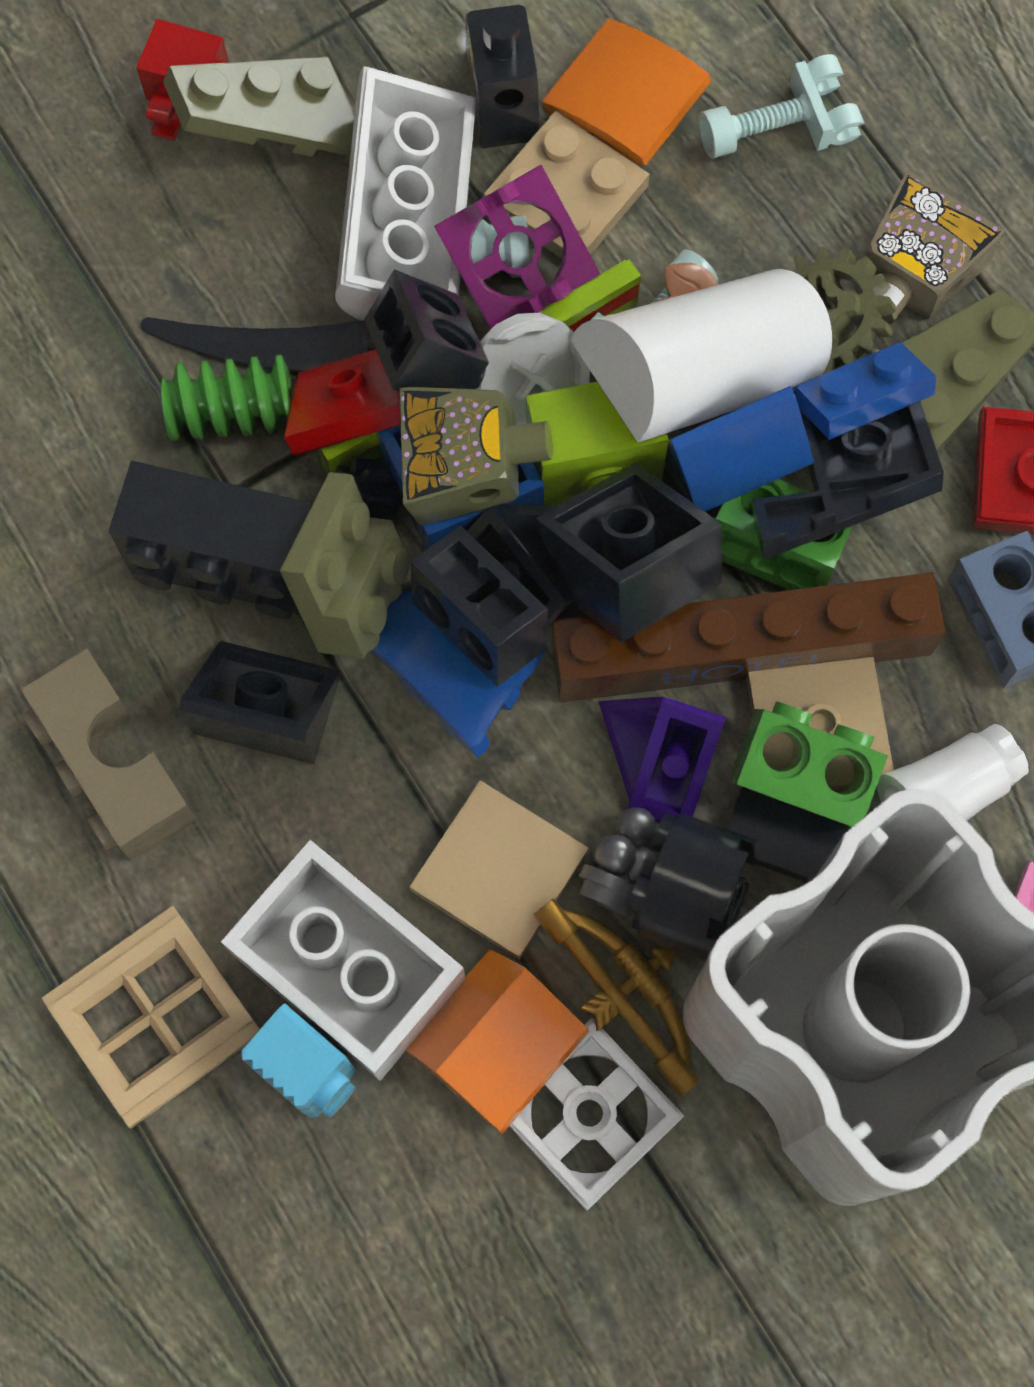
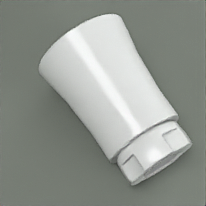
(966, 772)

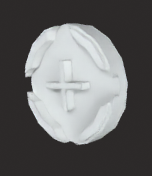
(531, 357)

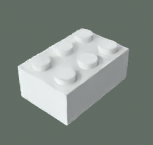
(344, 959)

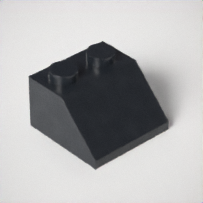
(632, 550)

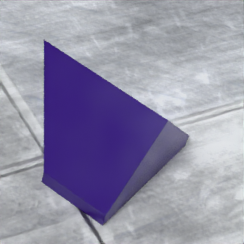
(662, 751)

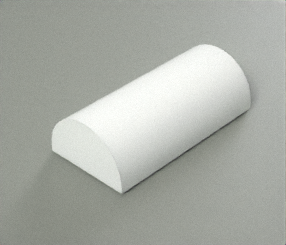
(402, 180)
(707, 350)

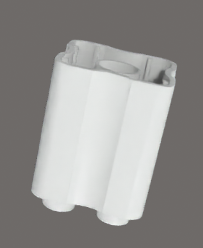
(877, 1002)

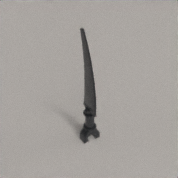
(300, 347)

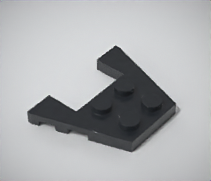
(853, 480)

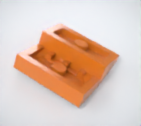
(628, 90)

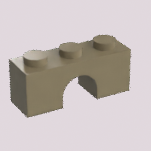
(76, 711)

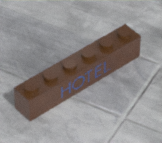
(751, 633)

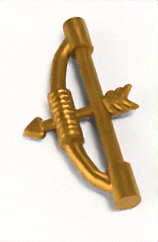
(613, 999)

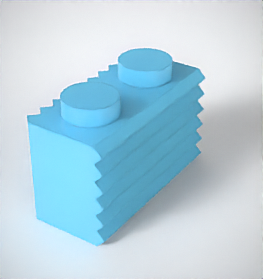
(300, 1064)

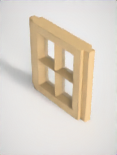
(186, 1062)

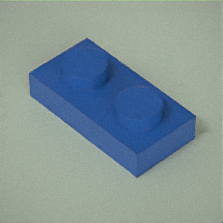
(865, 390)

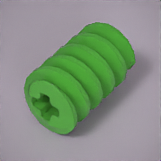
(226, 399)

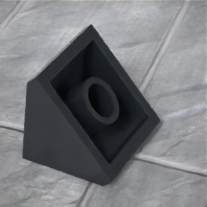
(261, 701)

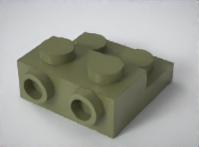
(345, 570)

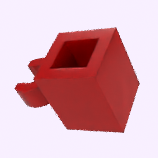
(172, 46)

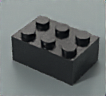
(207, 537)

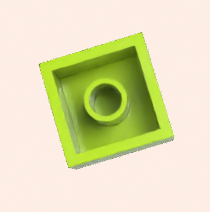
(587, 441)

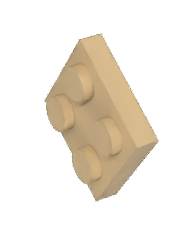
(587, 175)

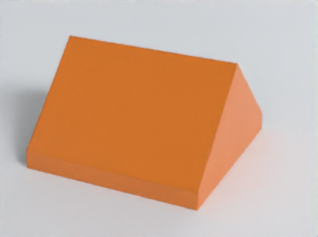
(498, 1039)

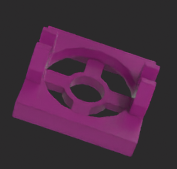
(532, 189)

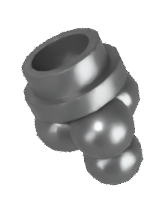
(620, 861)

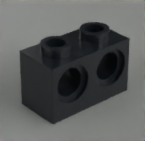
(424, 336)
(479, 605)

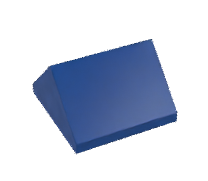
(741, 450)

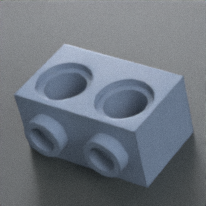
(998, 612)

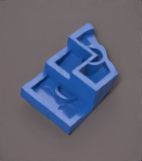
(443, 676)

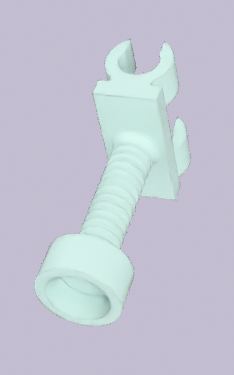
(808, 82)

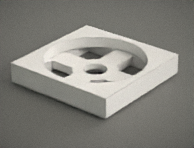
(661, 1118)

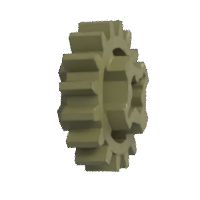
(857, 316)

